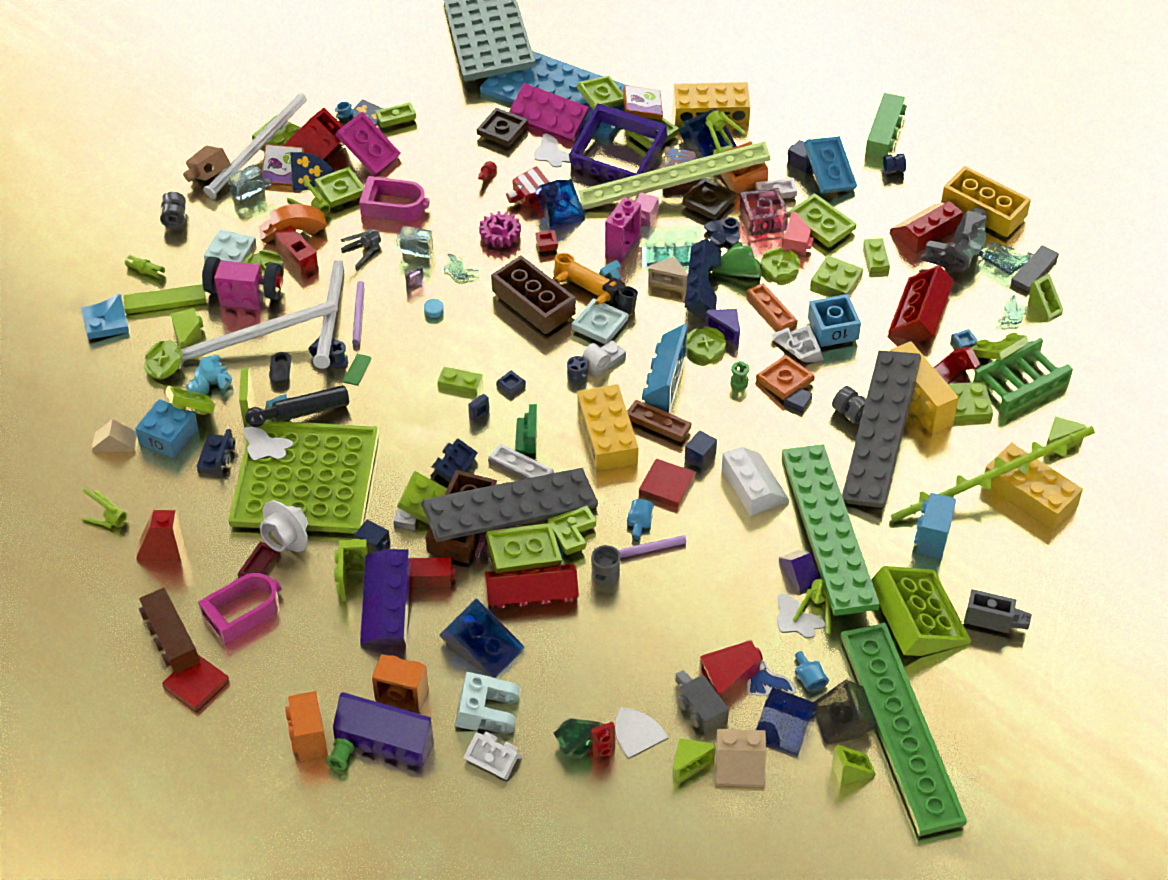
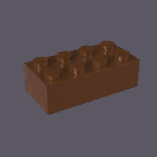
(533, 294)
(462, 547)

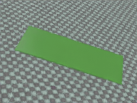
(357, 369)

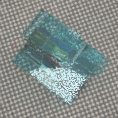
(248, 182)
(415, 242)

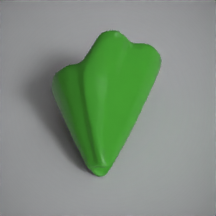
(739, 262)

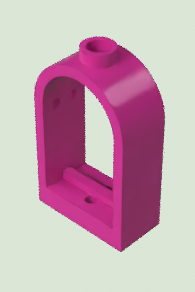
(390, 211)
(249, 582)

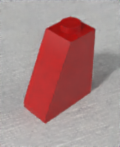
(161, 537)
(731, 667)

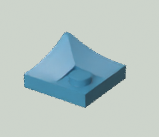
(105, 318)

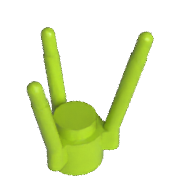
(716, 121)
(318, 202)
(113, 515)
(818, 595)

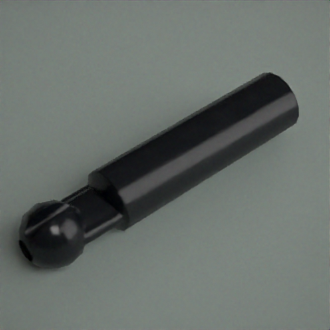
(299, 406)

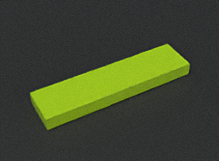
(164, 299)

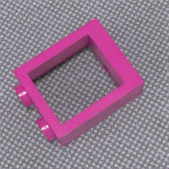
(621, 228)

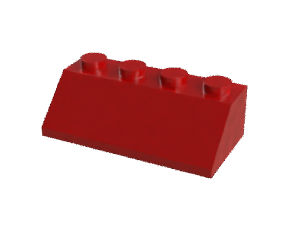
(921, 305)
(532, 585)

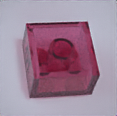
(763, 211)

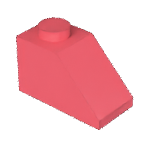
(797, 236)

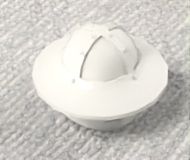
(286, 525)

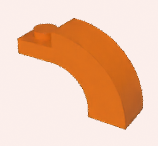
(298, 216)

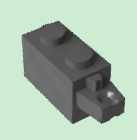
(995, 612)
(701, 702)

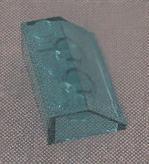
(668, 241)

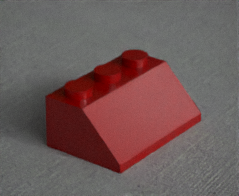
(928, 225)

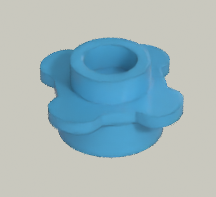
(344, 109)

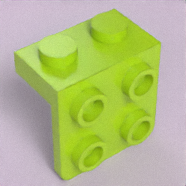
(349, 560)

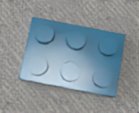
(830, 164)

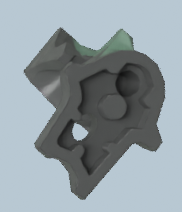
(968, 241)

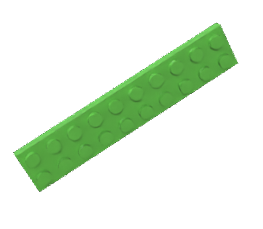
(830, 530)
(903, 730)

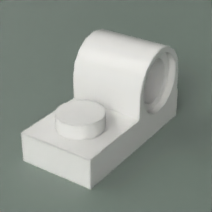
(603, 358)

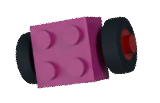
(241, 283)

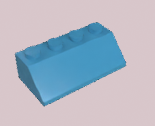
(666, 369)

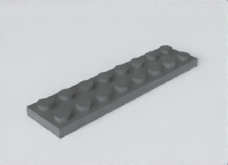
(881, 428)
(508, 504)

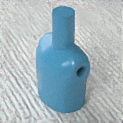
(640, 516)
(810, 673)

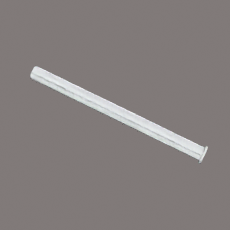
(258, 142)
(258, 330)
(322, 359)

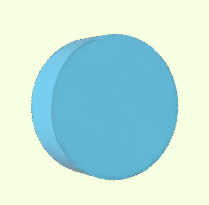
(433, 308)

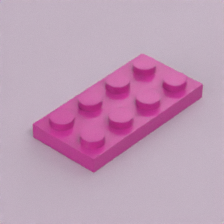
(550, 112)

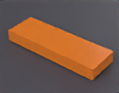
(772, 307)

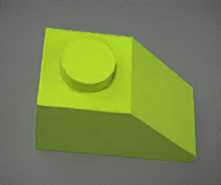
(187, 327)

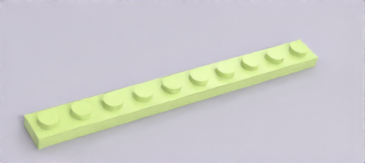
(674, 175)

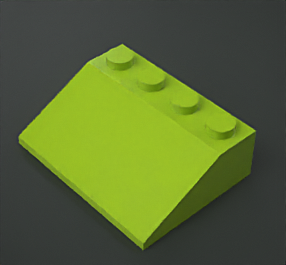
(918, 610)

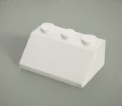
(752, 480)

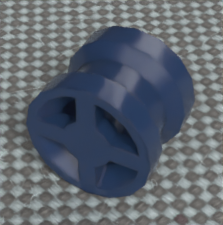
(577, 368)

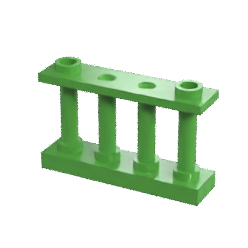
(1029, 392)

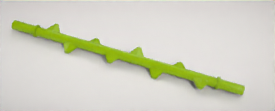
(1000, 468)

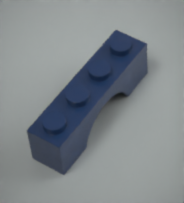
(699, 293)

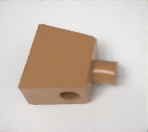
(206, 163)

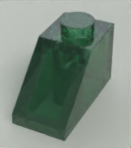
(575, 736)

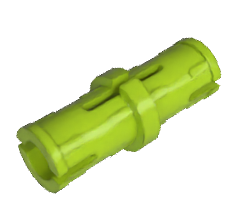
(144, 266)

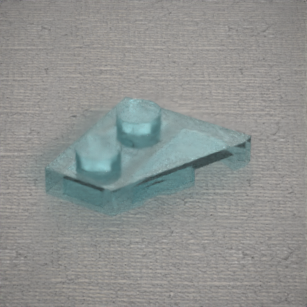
(1003, 257)

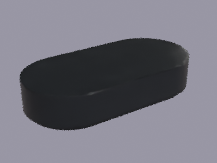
(280, 369)

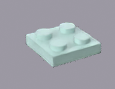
(230, 246)
(599, 321)

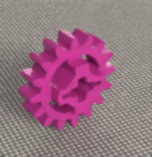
(500, 229)

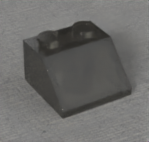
(844, 713)

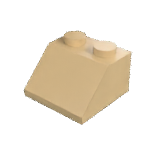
(740, 758)

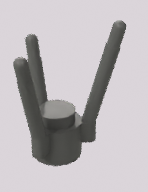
(369, 238)

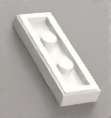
(517, 463)

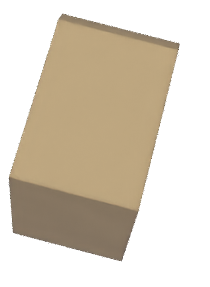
(668, 273)
(114, 438)

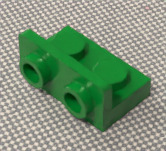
(527, 431)

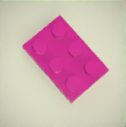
(368, 143)

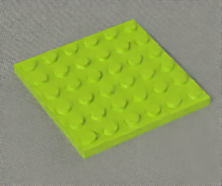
(321, 473)

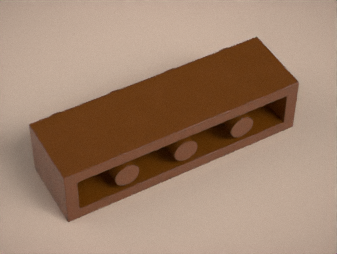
(169, 631)

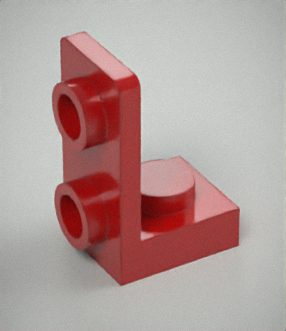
(957, 361)
(603, 740)

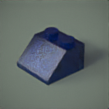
(786, 720)

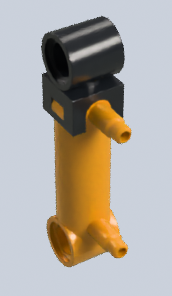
(610, 292)

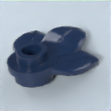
(724, 231)

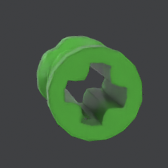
(739, 374)
(340, 753)

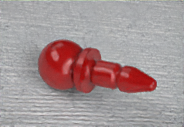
(487, 170)

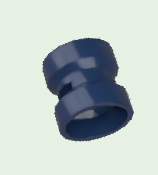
(894, 163)

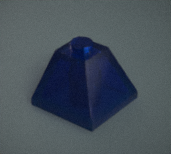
(559, 202)

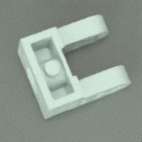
(471, 710)

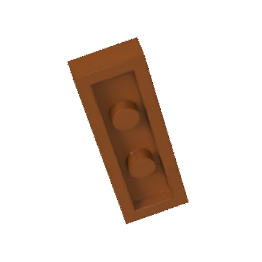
(659, 420)

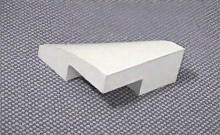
(800, 343)

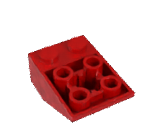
(318, 135)

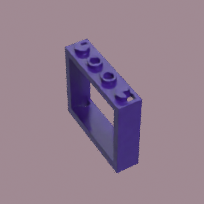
(622, 120)

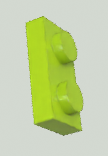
(396, 114)
(876, 255)
(460, 380)

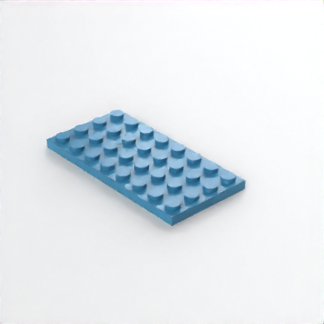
(550, 76)

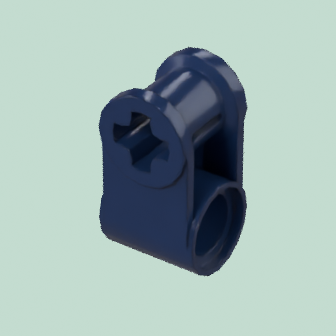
(337, 354)

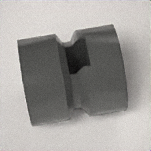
(172, 209)
(849, 403)
(605, 565)

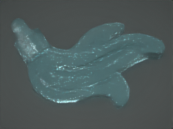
(457, 268)
(1014, 310)

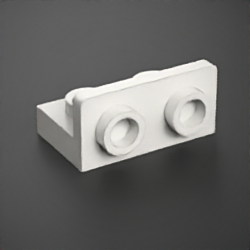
(491, 755)

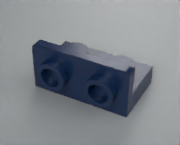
(216, 453)
(457, 457)

